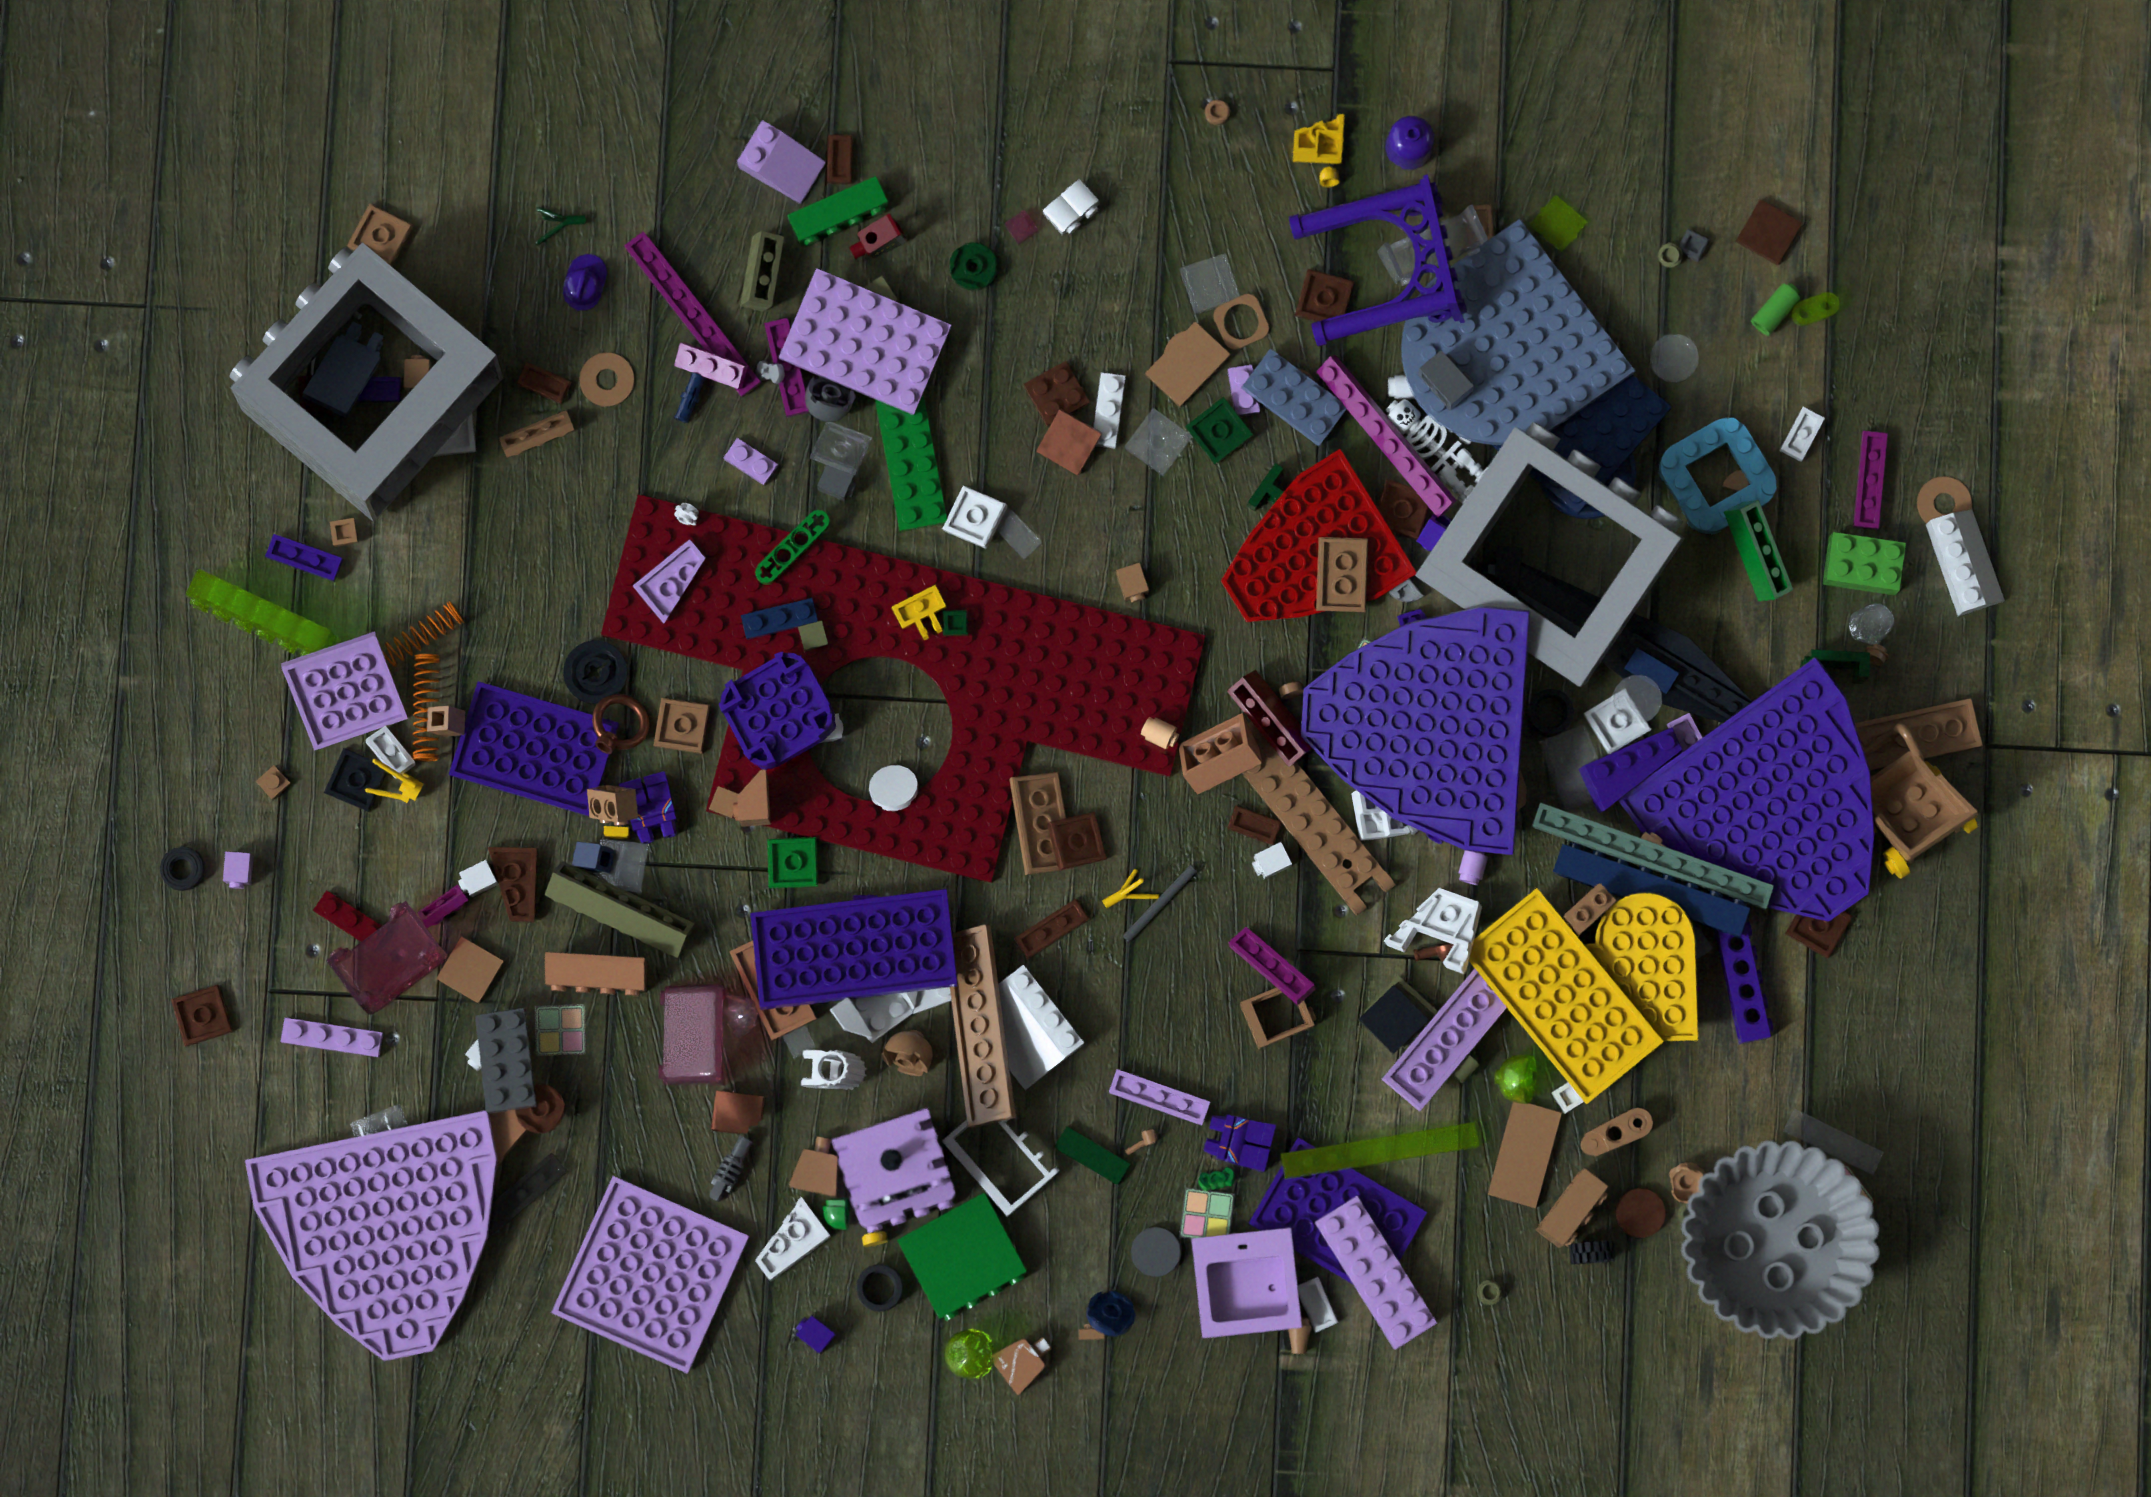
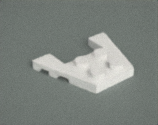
(1445, 918)

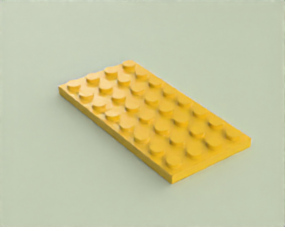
(1562, 996)

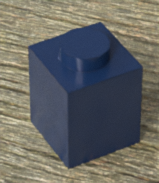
(593, 857)

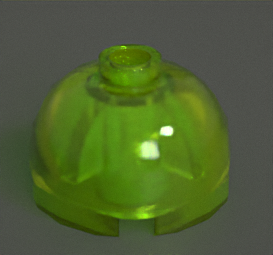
(1516, 1078)
(969, 1354)

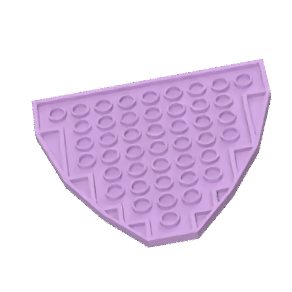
(384, 1226)

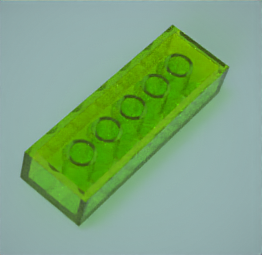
(257, 615)

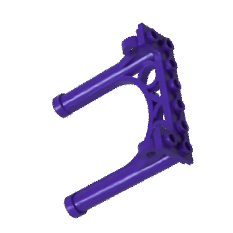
(1434, 303)

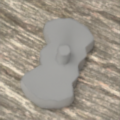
(770, 371)

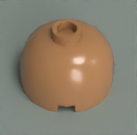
(909, 1052)

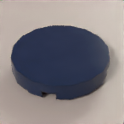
(1111, 1313)

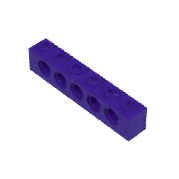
(1745, 1030)

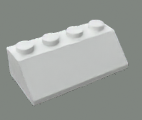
(1964, 561)

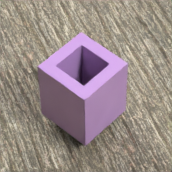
(238, 869)

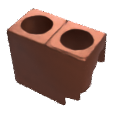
(736, 1112)

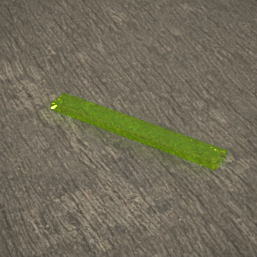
(1379, 1150)

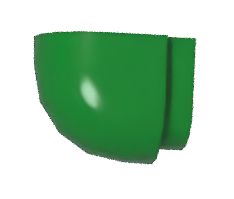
(837, 1213)

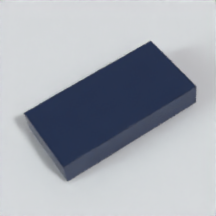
(1645, 664)

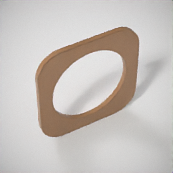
(1261, 331)

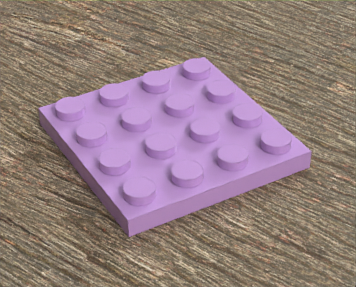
(344, 690)

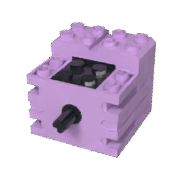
(895, 1170)

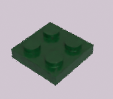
(1219, 431)

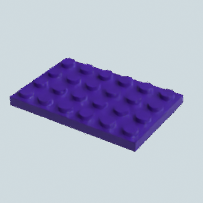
(530, 748)
(1306, 1199)

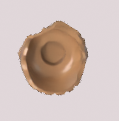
(1685, 1181)

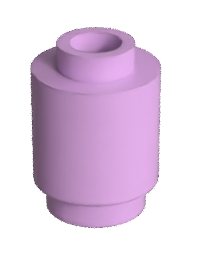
(1472, 867)

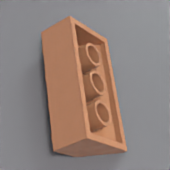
(595, 972)

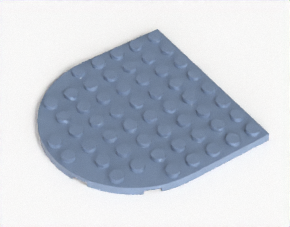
(1522, 343)

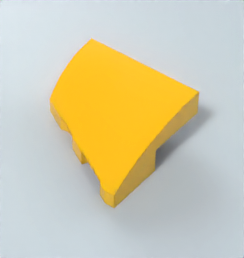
(1320, 142)

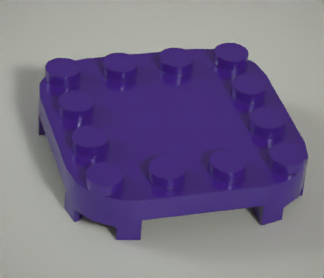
(777, 710)

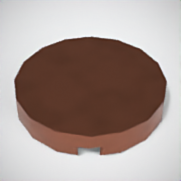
(546, 1115)
(1640, 1213)

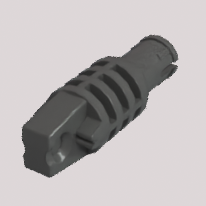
(730, 1169)

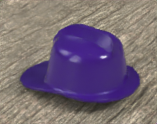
(584, 282)

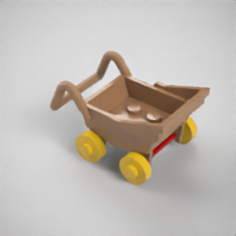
(1914, 804)

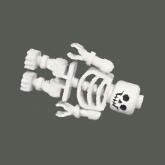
(1407, 421)

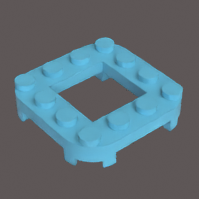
(1697, 445)

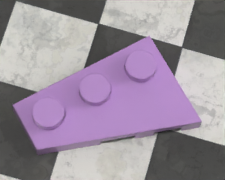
(669, 579)

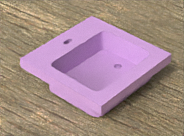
(1246, 1287)

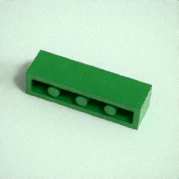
(838, 211)
(1758, 550)

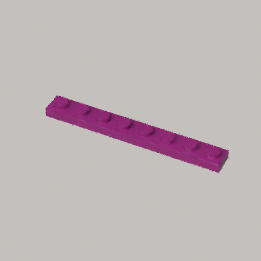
(686, 305)
(1386, 436)

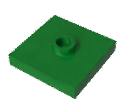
(792, 863)

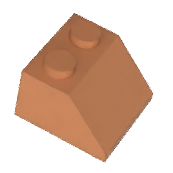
(754, 802)

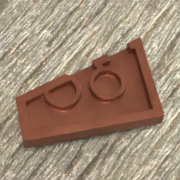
(517, 880)

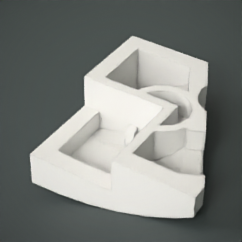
(1373, 821)

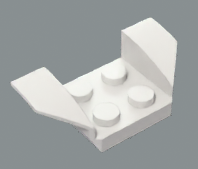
(874, 1014)

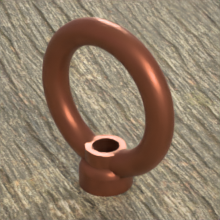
(608, 741)

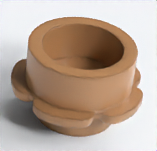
(1877, 654)

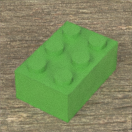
(1864, 563)

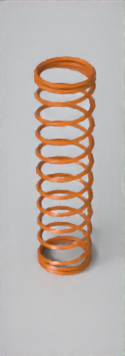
(452, 611)
(424, 658)

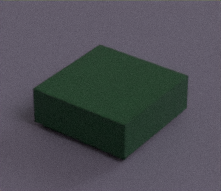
(955, 623)

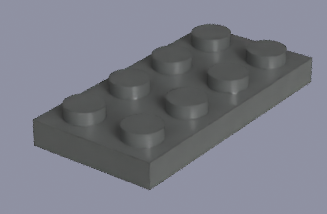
(505, 1061)

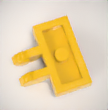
(918, 608)

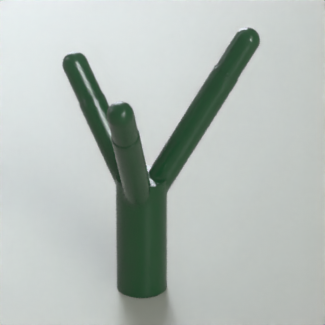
(565, 220)

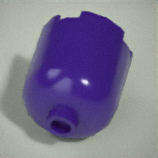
(1410, 142)

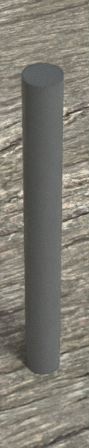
(1159, 903)

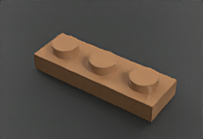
(536, 434)

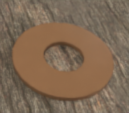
(616, 394)
(1940, 485)

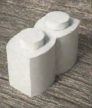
(1071, 207)

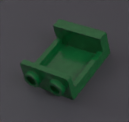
(1843, 659)

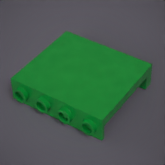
(962, 1257)

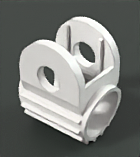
(852, 1075)

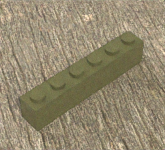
(619, 909)

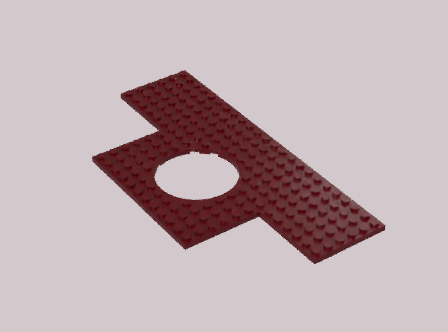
(1021, 676)

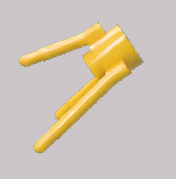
(410, 786)

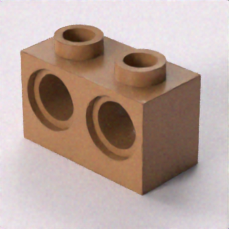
(612, 804)

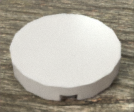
(893, 787)

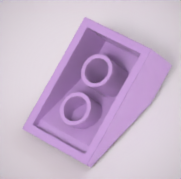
(780, 162)

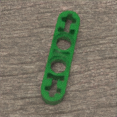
(790, 545)

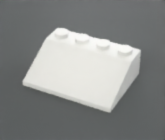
(1034, 1029)

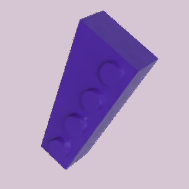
(1623, 770)

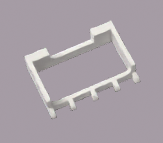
(986, 1184)

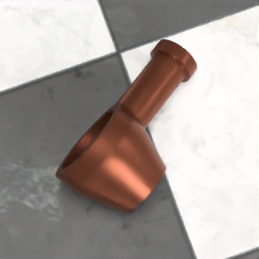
(1440, 950)

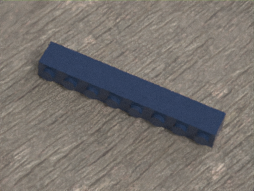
(1623, 880)

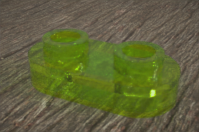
(1814, 309)

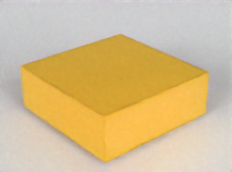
(615, 832)

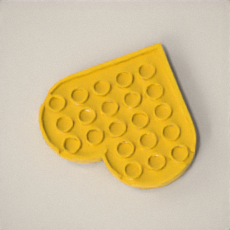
(1651, 957)

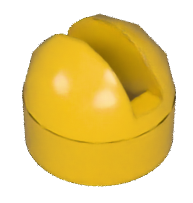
(1329, 177)

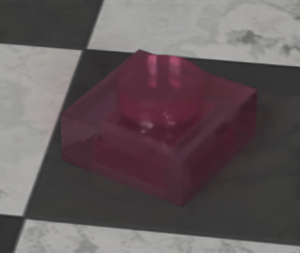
(1021, 227)

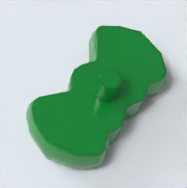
(1216, 1179)

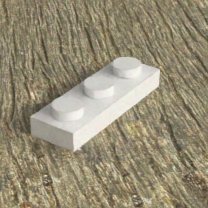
(1109, 408)

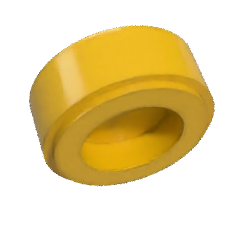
(874, 1239)

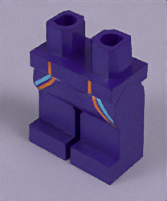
(657, 812)
(1233, 1139)

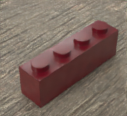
(1270, 717)

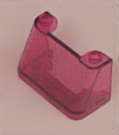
(388, 960)
(693, 1035)

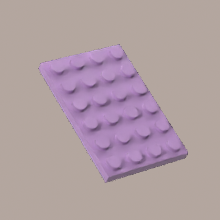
(864, 341)

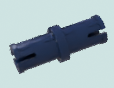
(689, 397)

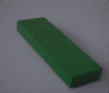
(1091, 1155)

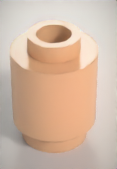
(1160, 732)

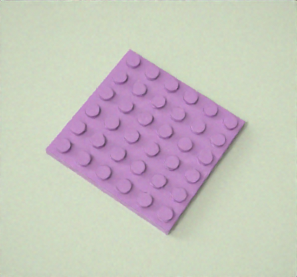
(650, 1274)

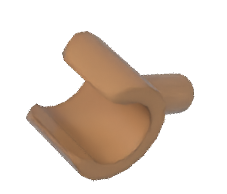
(1149, 1138)

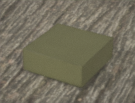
(813, 635)

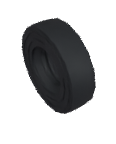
(171, 858)

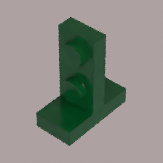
(1267, 488)

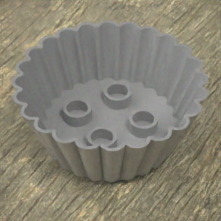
(1780, 1239)

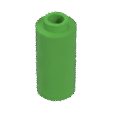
(1776, 308)

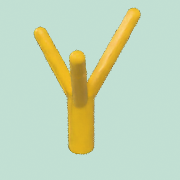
(1124, 892)

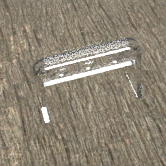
(1464, 237)

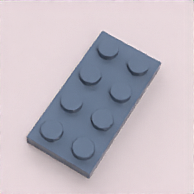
(1294, 397)

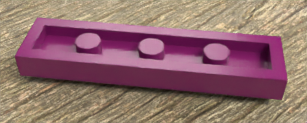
(792, 385)
(1870, 480)
(1271, 965)

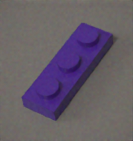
(304, 557)

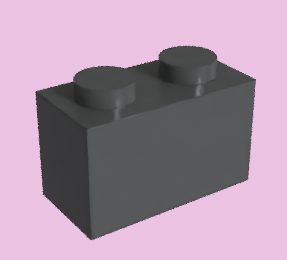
(1446, 379)

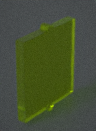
(1558, 223)

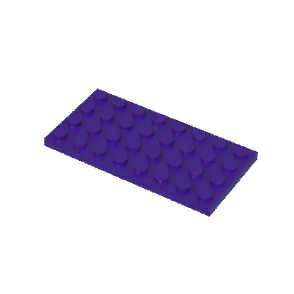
(853, 949)

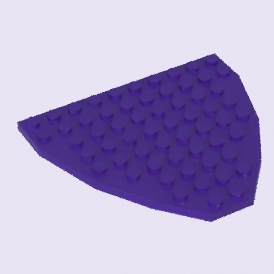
(1431, 724)
(1774, 797)

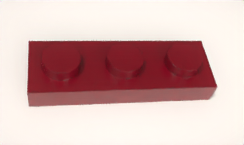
(345, 917)

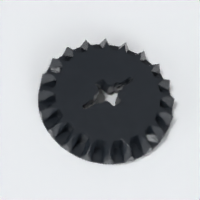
(595, 654)

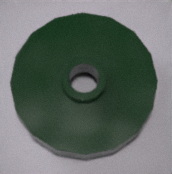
(973, 254)

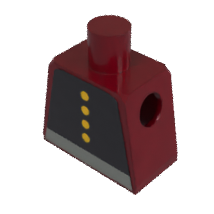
(888, 236)

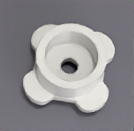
(686, 514)

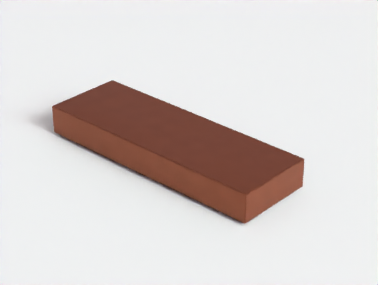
(1051, 928)

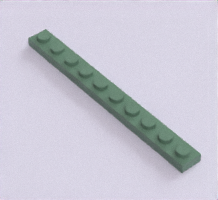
(1652, 856)

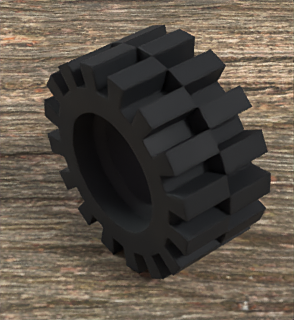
(1592, 1252)

